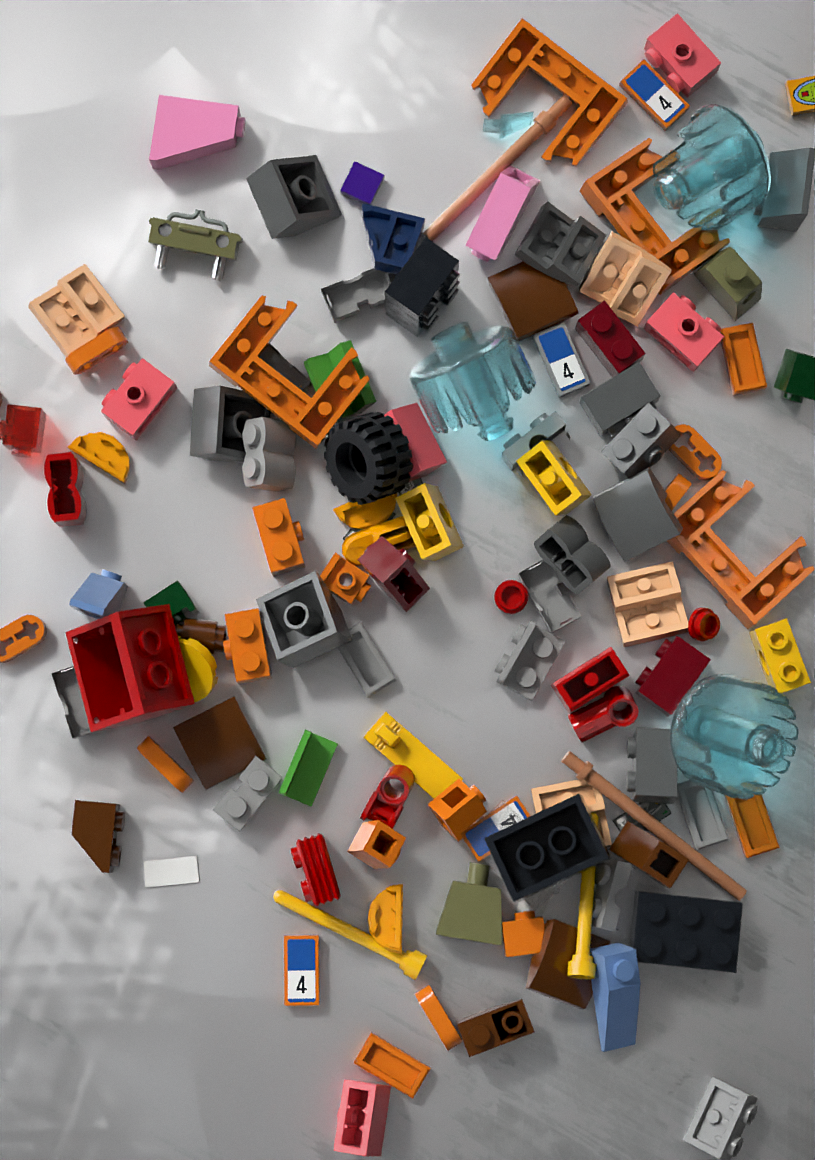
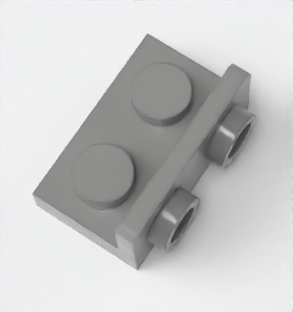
(530, 660)
(721, 1120)

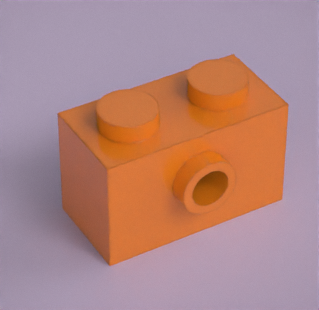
(279, 536)
(247, 646)

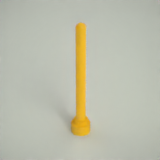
(409, 961)
(582, 963)

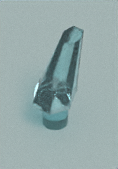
(508, 124)

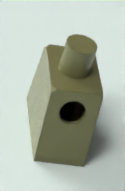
(731, 282)
(473, 909)

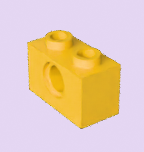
(553, 478)
(429, 522)
(779, 656)

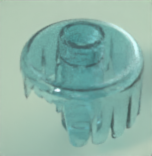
(715, 170)
(471, 377)
(733, 735)

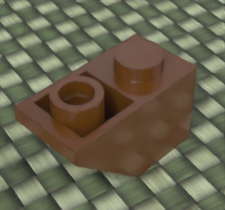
(96, 831)
(649, 854)
(494, 1027)

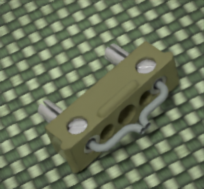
(194, 239)

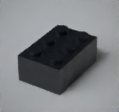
(422, 288)
(547, 848)
(686, 931)

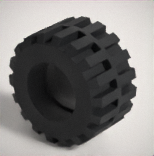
(368, 457)

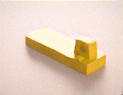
(405, 749)

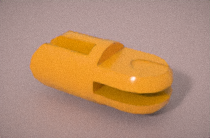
(393, 531)

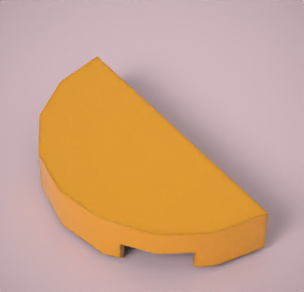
(104, 453)
(366, 515)
(386, 918)

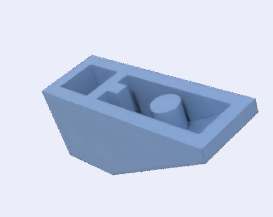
(100, 595)
(616, 994)

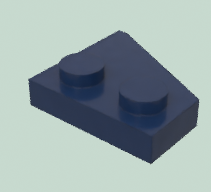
(391, 236)

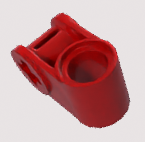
(387, 802)

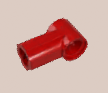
(600, 714)

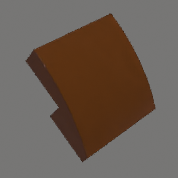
(531, 299)
(219, 742)
(550, 967)

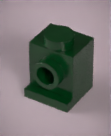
(177, 599)

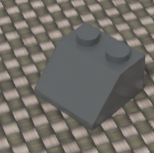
(789, 190)
(293, 195)
(220, 421)
(303, 620)

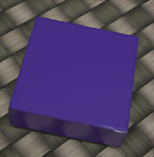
(362, 183)

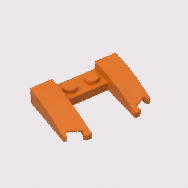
(531, 49)
(613, 195)
(241, 366)
(746, 595)

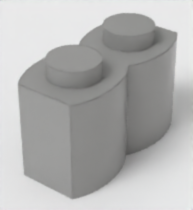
(268, 454)

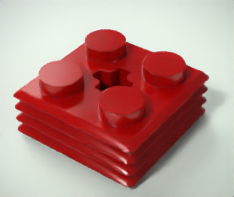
(318, 869)

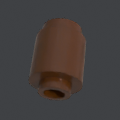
(204, 631)

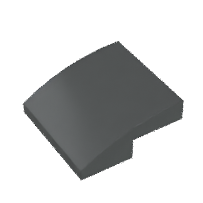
(560, 245)
(637, 514)

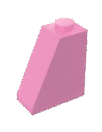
(193, 130)
(501, 213)

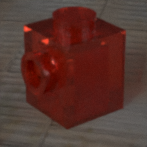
(23, 430)

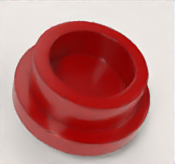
(511, 597)
(703, 624)

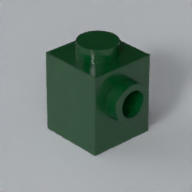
(796, 376)

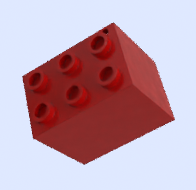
(129, 667)

